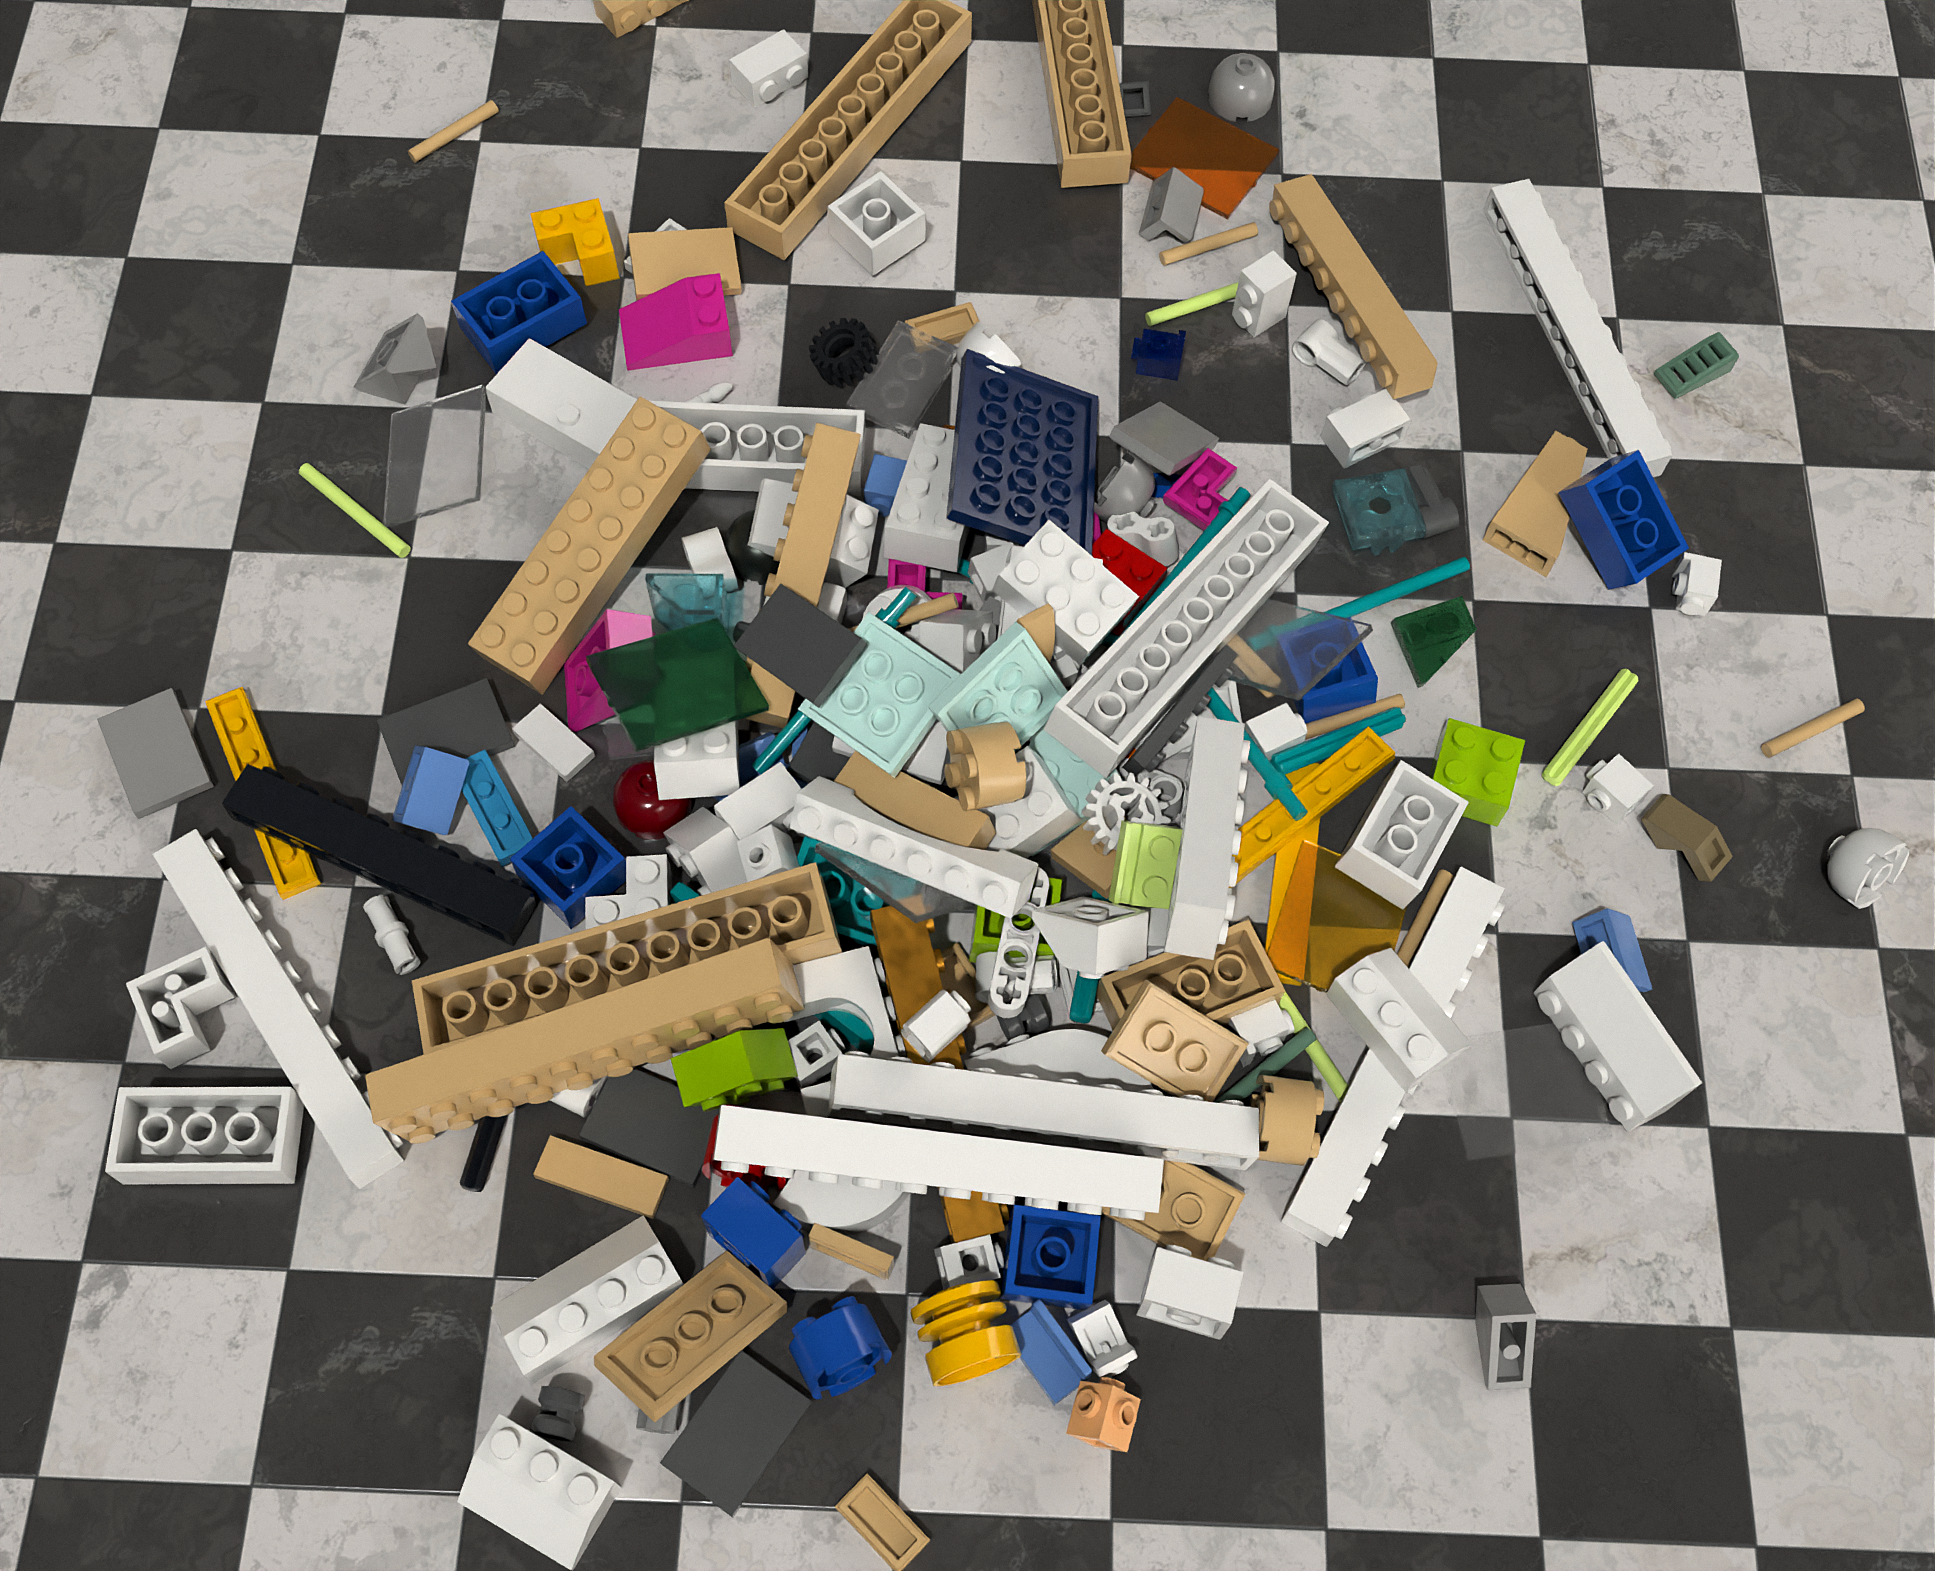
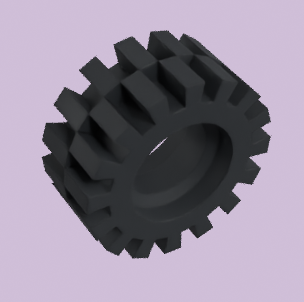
(851, 364)

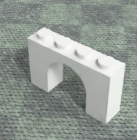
(849, 985)

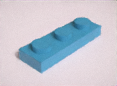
(494, 808)

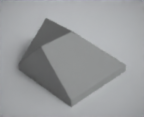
(398, 361)

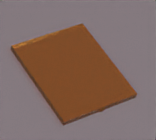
(1207, 151)

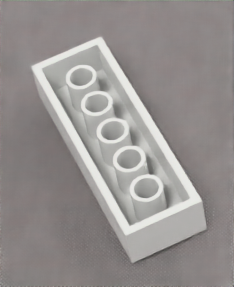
(760, 442)
(1208, 839)

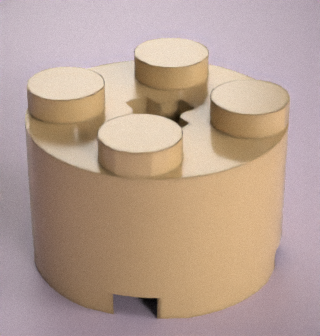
(985, 765)
(1287, 1119)

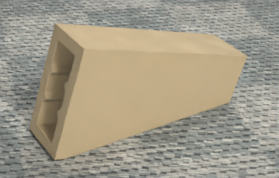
(1534, 516)

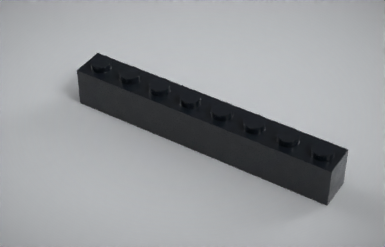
(380, 853)

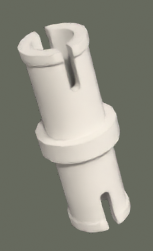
(391, 934)

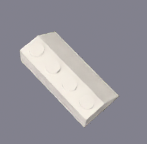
(1616, 1037)
(586, 1299)

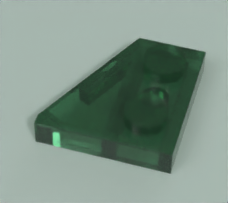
(1433, 636)

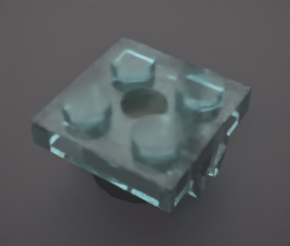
(1379, 510)

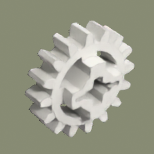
(1108, 811)

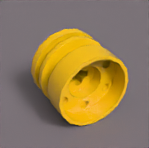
(962, 1324)

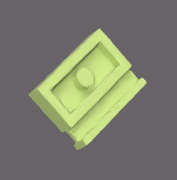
(1145, 864)

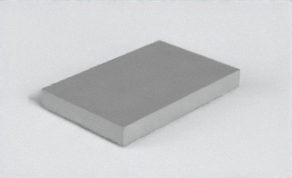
(1163, 438)
(155, 753)

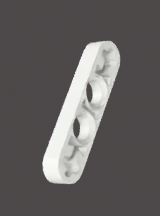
(1024, 942)

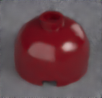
(639, 805)

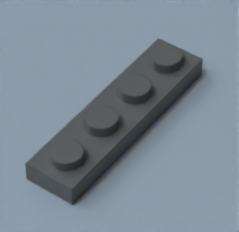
(1172, 724)

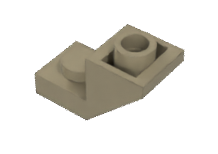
(1682, 829)

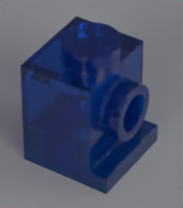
(1159, 353)

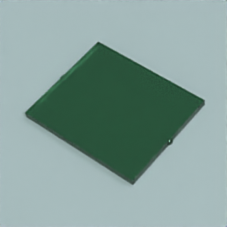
(676, 684)

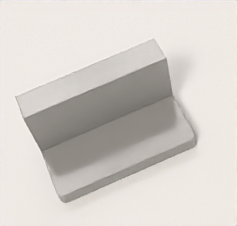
(1172, 206)

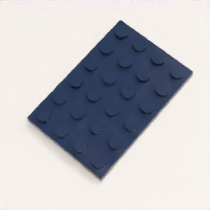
(1022, 453)

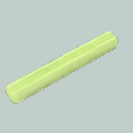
(1589, 727)

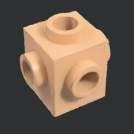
(1103, 1414)

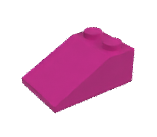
(677, 324)
(583, 694)

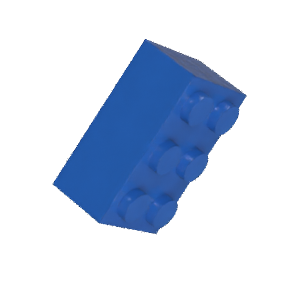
(519, 305)
(1623, 520)

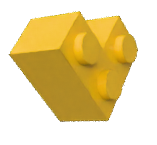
(579, 234)

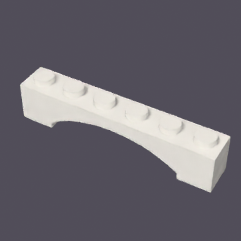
(983, 877)

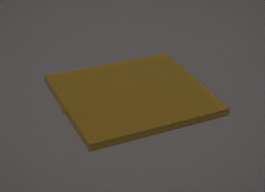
(1328, 921)

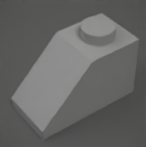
(1505, 1335)

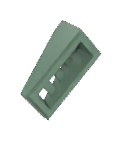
(1713, 350)

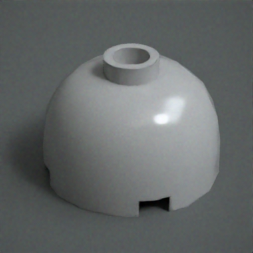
(1241, 87)
(1126, 489)

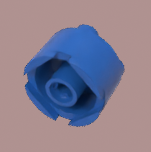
(838, 1348)

